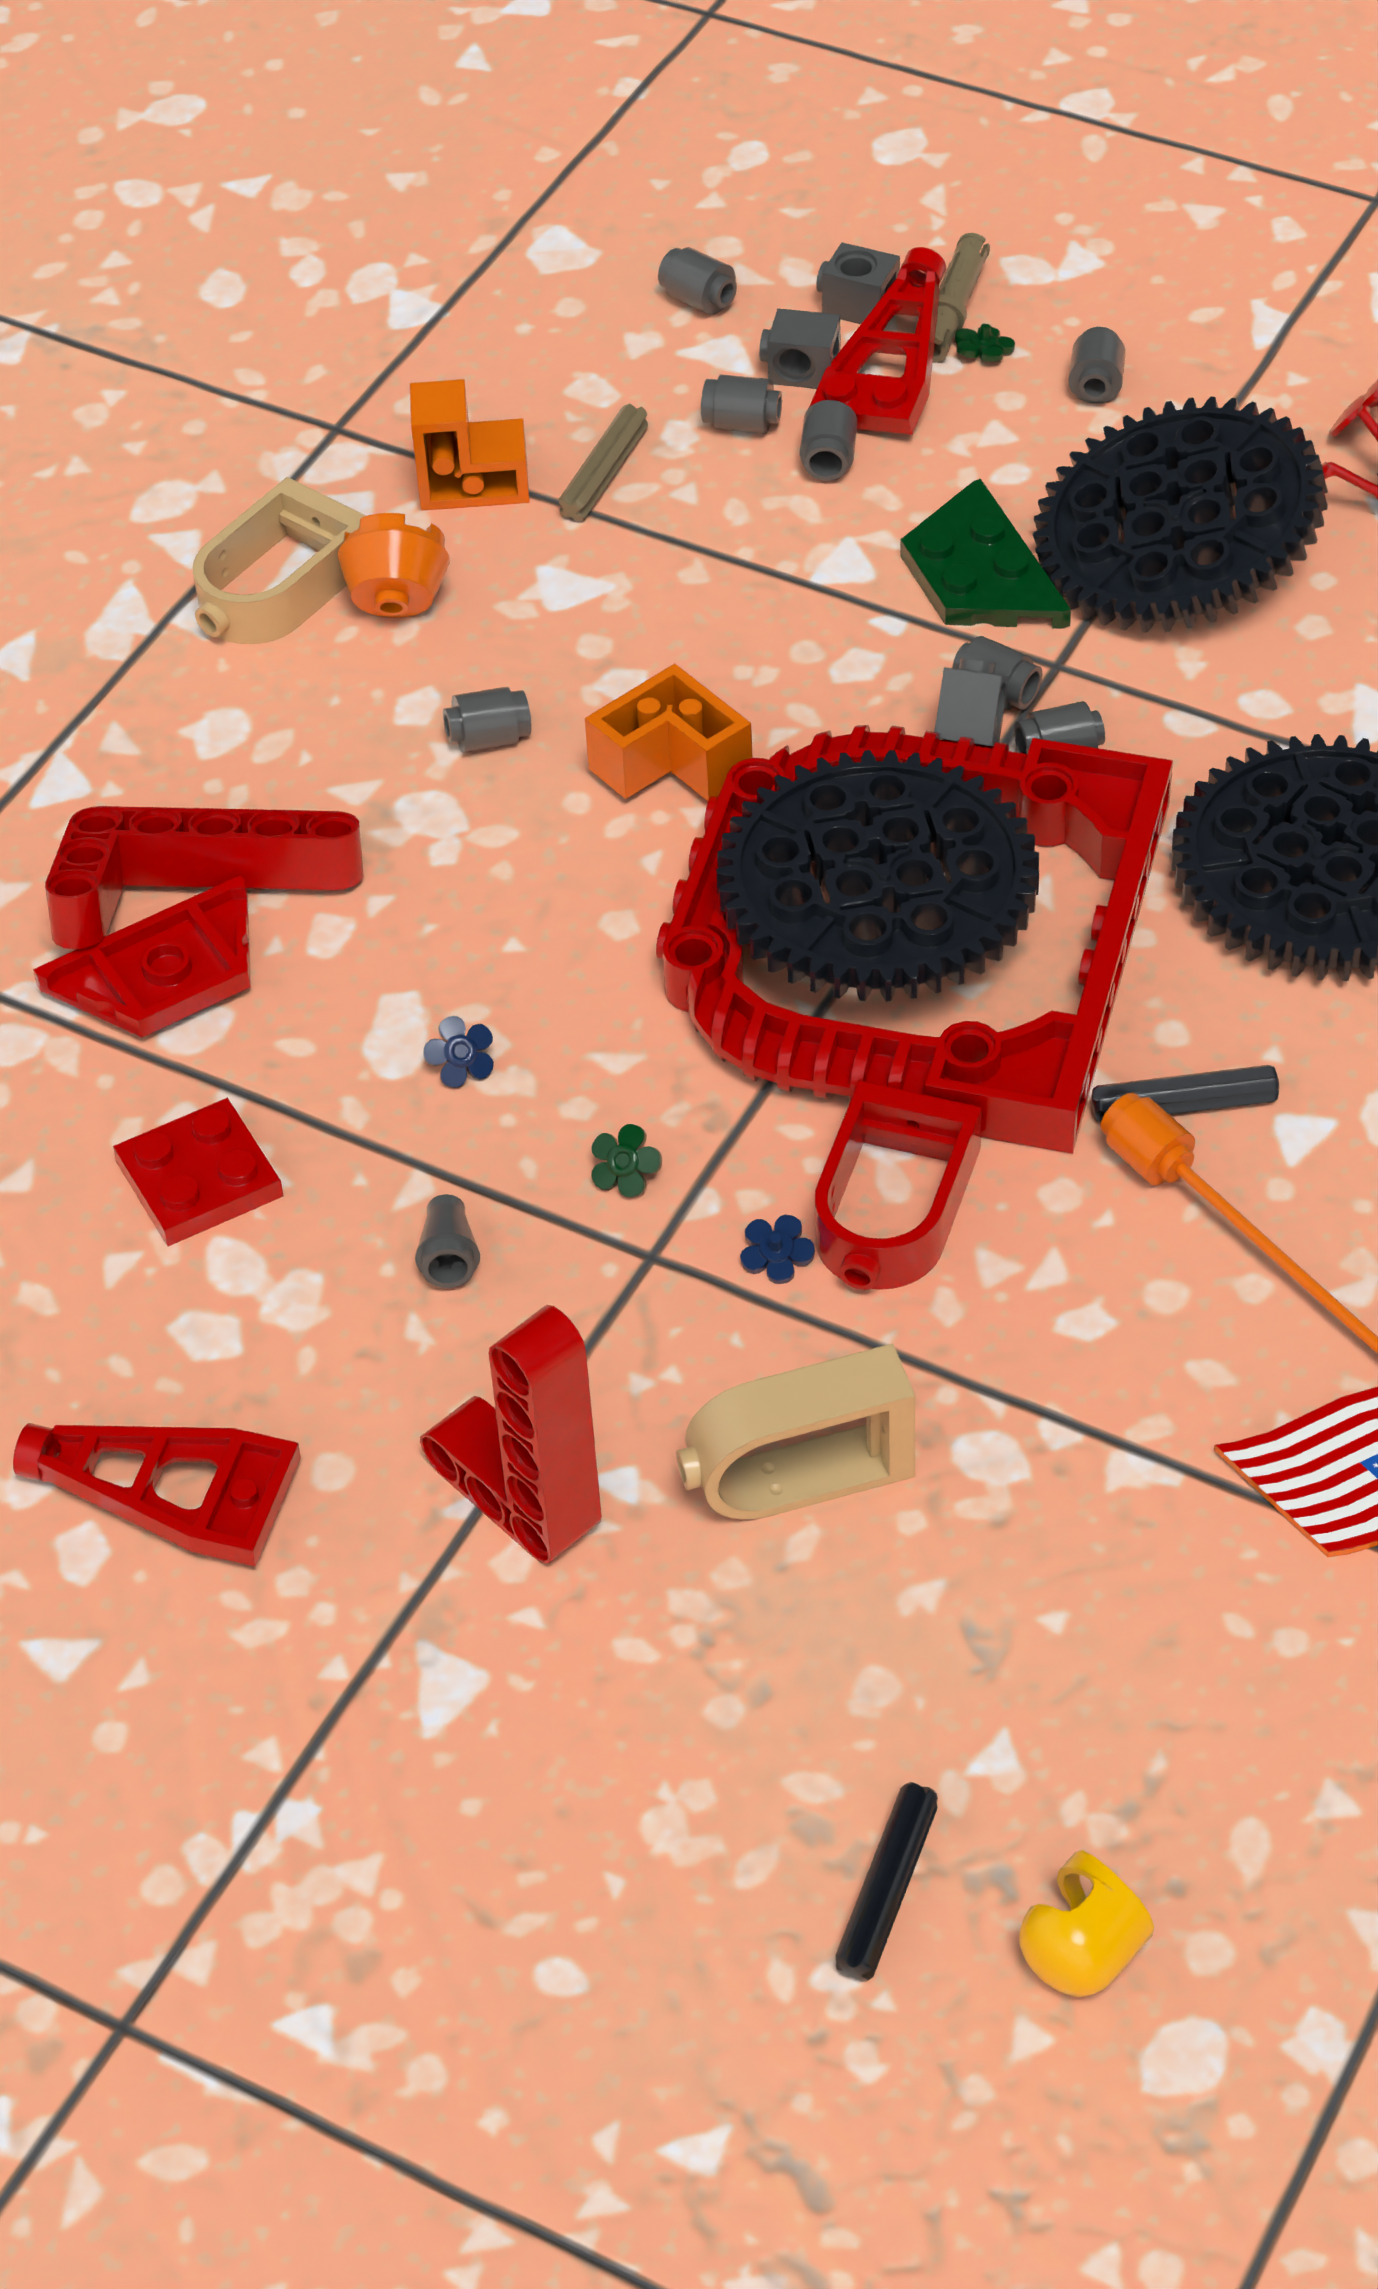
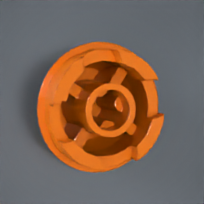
(393, 565)

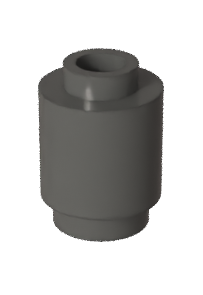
(697, 279)
(1097, 365)
(741, 403)
(828, 439)
(1022, 673)
(487, 718)
(1064, 724)

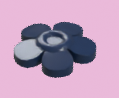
(460, 1051)
(776, 1249)

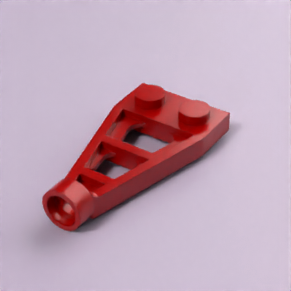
(890, 401)
(237, 1507)

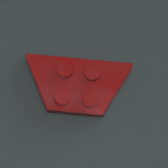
(160, 964)

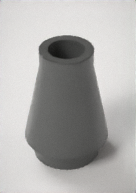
(447, 1246)

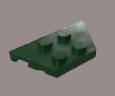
(979, 565)

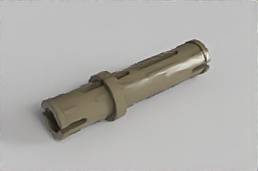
(957, 289)

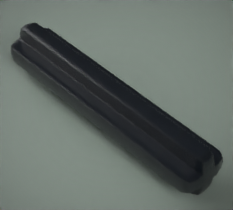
(1196, 1090)
(886, 1882)

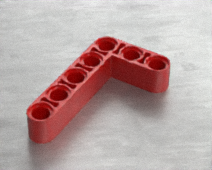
(191, 849)
(535, 1452)

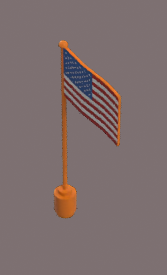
(1323, 1463)

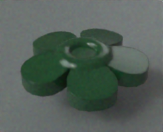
(984, 343)
(624, 1161)

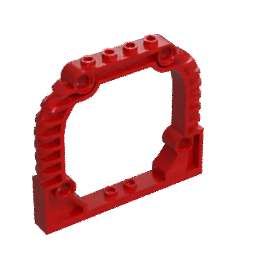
(1024, 1078)

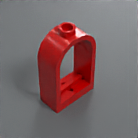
(906, 1124)

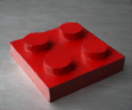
(198, 1171)

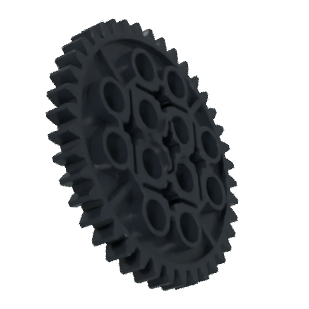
(1180, 534)
(1287, 855)
(880, 856)

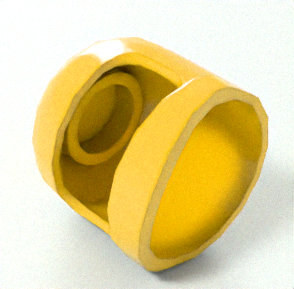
(1092, 1942)

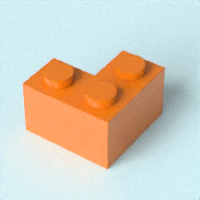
(464, 460)
(663, 729)

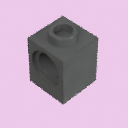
(855, 281)
(800, 347)
(971, 702)

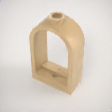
(272, 614)
(793, 1404)

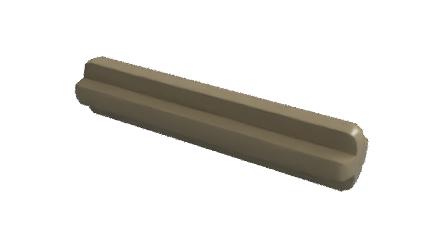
(603, 462)

